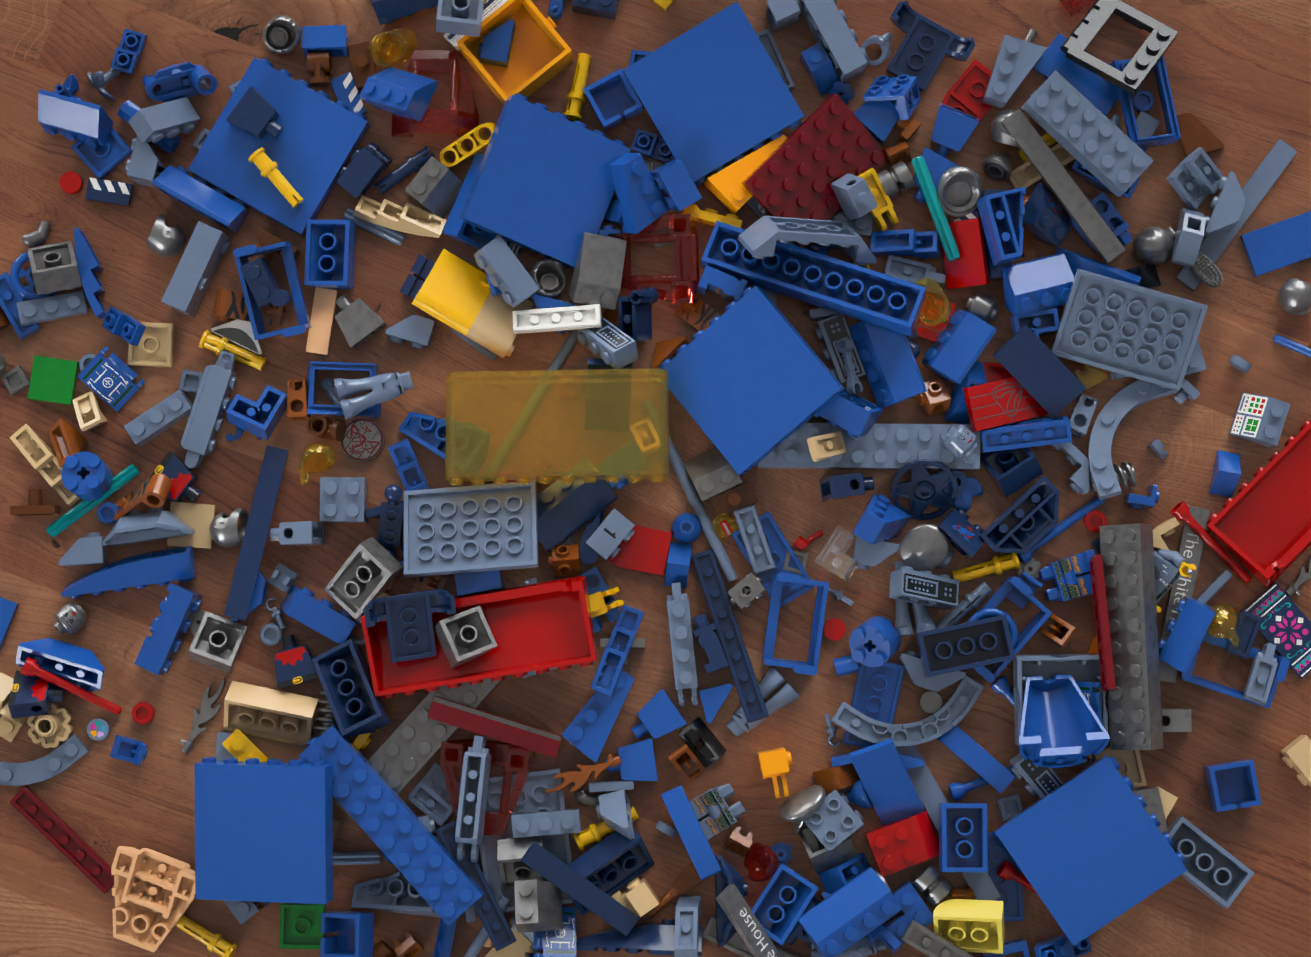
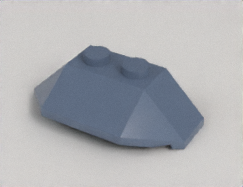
(146, 527)

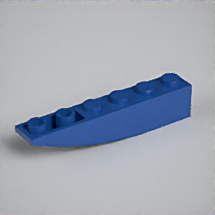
(136, 572)

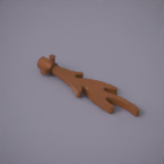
(582, 777)

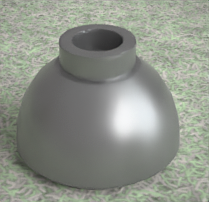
(998, 166)

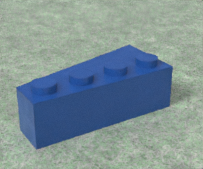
(168, 629)
(596, 719)

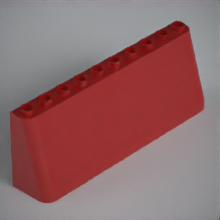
(1271, 515)
(534, 631)

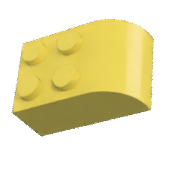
(971, 924)

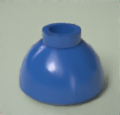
(686, 528)
(859, 796)

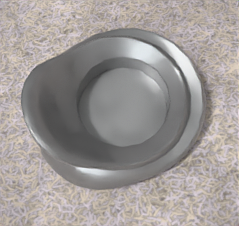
(959, 191)
(924, 547)
(802, 805)

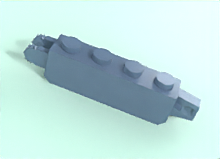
(208, 409)
(682, 644)
(473, 799)

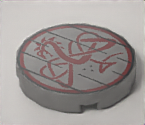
(362, 440)

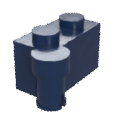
(363, 170)
(263, 284)
(636, 313)

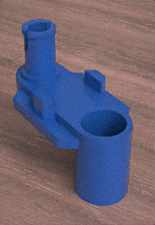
(179, 82)

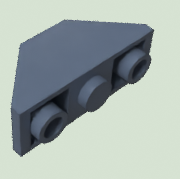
(1226, 207)
(1188, 237)
(915, 672)

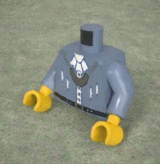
(1168, 569)

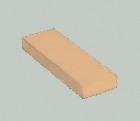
(321, 321)

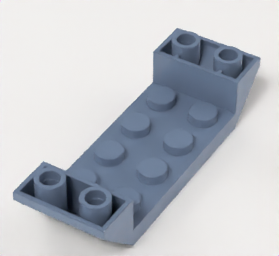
(762, 236)

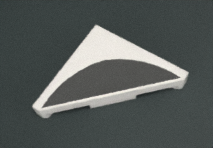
(240, 333)

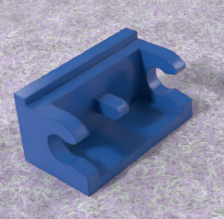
(325, 39)

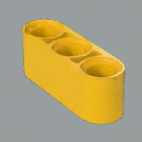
(459, 146)

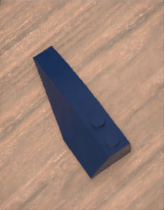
(653, 937)

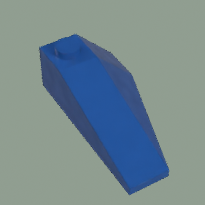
(1088, 264)
(426, 431)

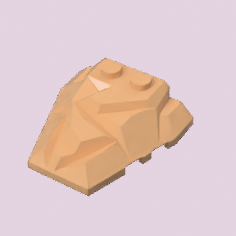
(149, 895)

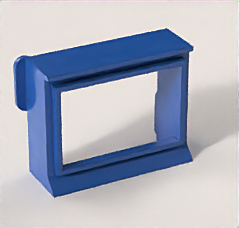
(373, 412)

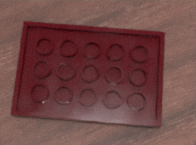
(820, 151)

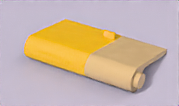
(463, 300)

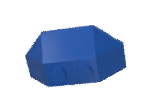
(65, 661)

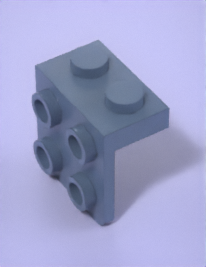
(834, 821)

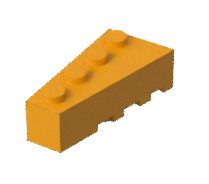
(728, 182)

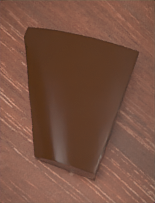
(1195, 135)

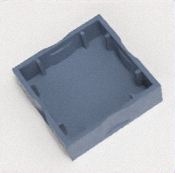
(1080, 666)

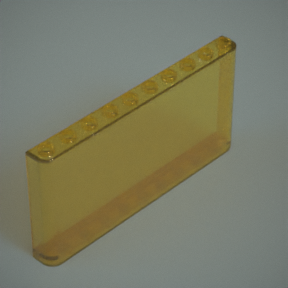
(557, 426)

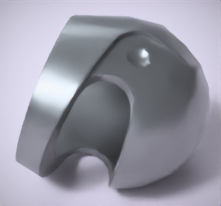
(998, 132)
(165, 240)
(1295, 296)
(225, 528)

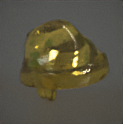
(314, 460)
(1224, 623)

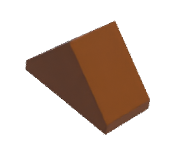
(1057, 630)
(686, 763)
(836, 777)

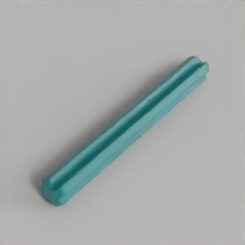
(935, 208)
(85, 506)

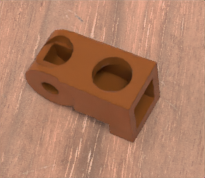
(297, 400)

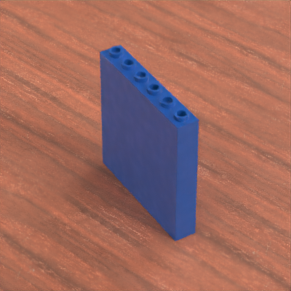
(714, 93)
(309, 152)
(543, 181)
(750, 380)
(263, 830)
(1091, 849)

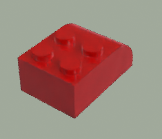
(903, 843)

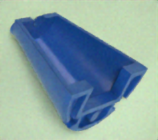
(1058, 723)

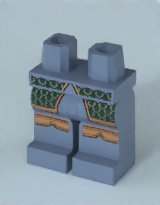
(718, 811)

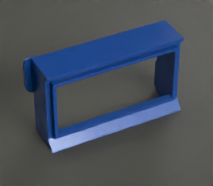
(1167, 105)
(241, 257)
(1044, 613)
(800, 667)
(1281, 671)

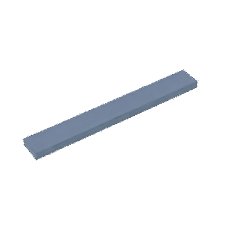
(1254, 191)
(931, 797)

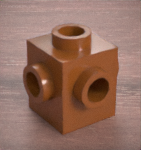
(936, 398)
(565, 560)

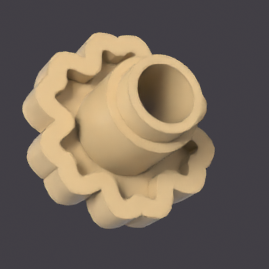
(60, 727)

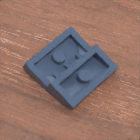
(1195, 178)
(432, 795)

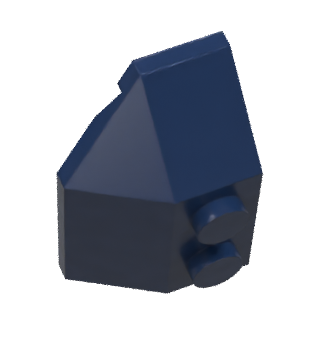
(1025, 519)
(727, 876)

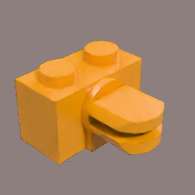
(774, 764)

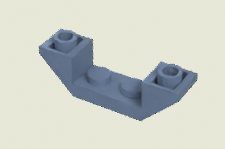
(1080, 478)
(687, 926)

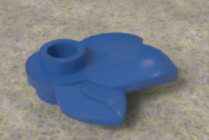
(966, 489)

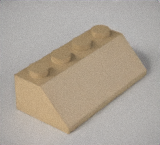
(270, 713)

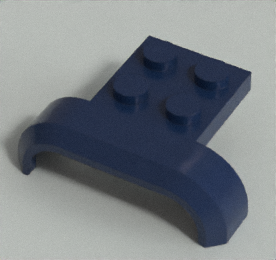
(924, 45)
(410, 621)

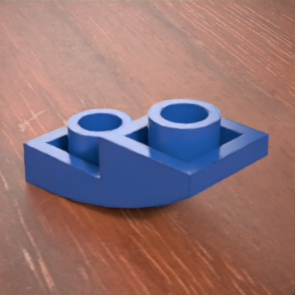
(129, 51)
(651, 146)
(123, 326)

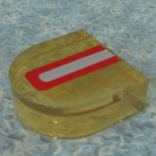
(724, 525)

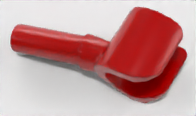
(801, 543)

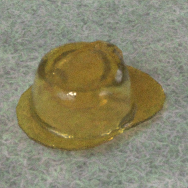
(392, 46)
(936, 305)

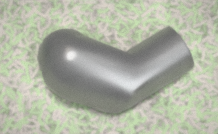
(37, 237)
(586, 799)

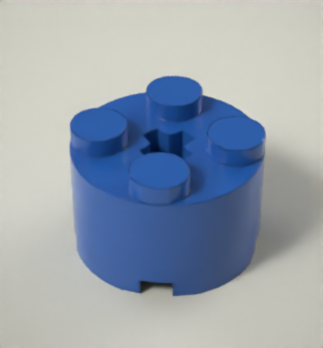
(82, 485)
(874, 641)

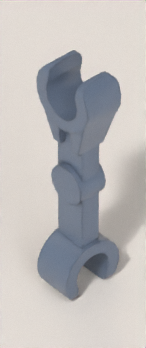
(852, 380)

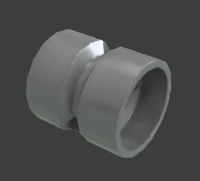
(896, 179)
(931, 884)

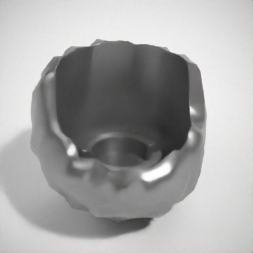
(282, 34)
(1153, 246)
(549, 277)

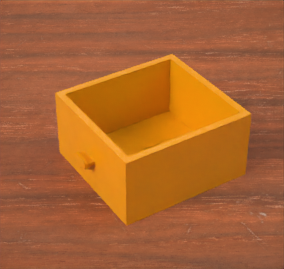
(535, 52)

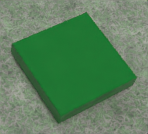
(53, 380)
(300, 925)

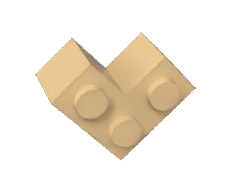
(638, 897)

